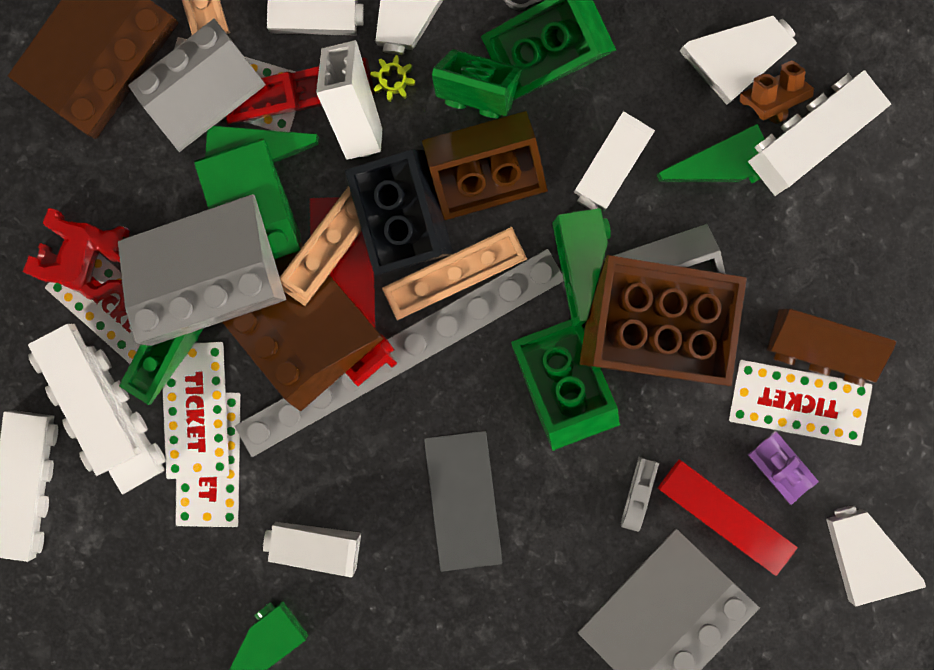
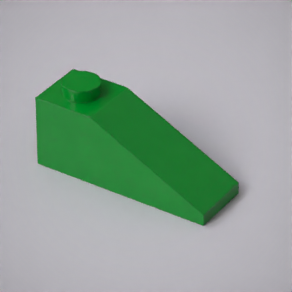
(279, 143)
(719, 163)
(581, 249)
(155, 365)
(269, 638)

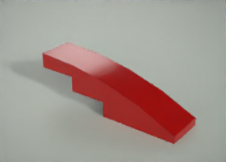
(284, 94)
(727, 517)

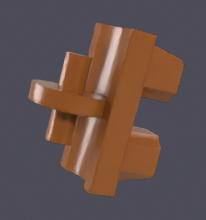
(775, 95)

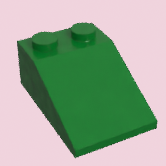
(550, 42)
(476, 82)
(246, 172)
(568, 396)

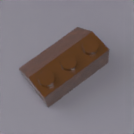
(485, 165)
(829, 346)

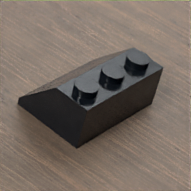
(399, 211)

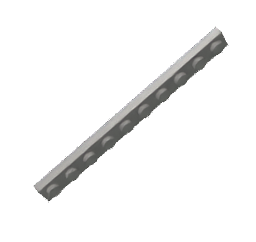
(411, 348)

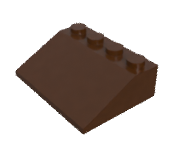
(90, 57)
(664, 321)
(306, 345)

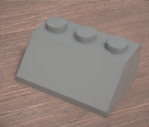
(196, 85)
(687, 249)

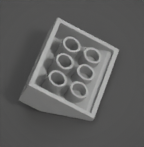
(198, 272)
(669, 612)

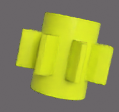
(386, 70)

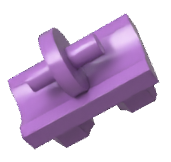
(783, 467)

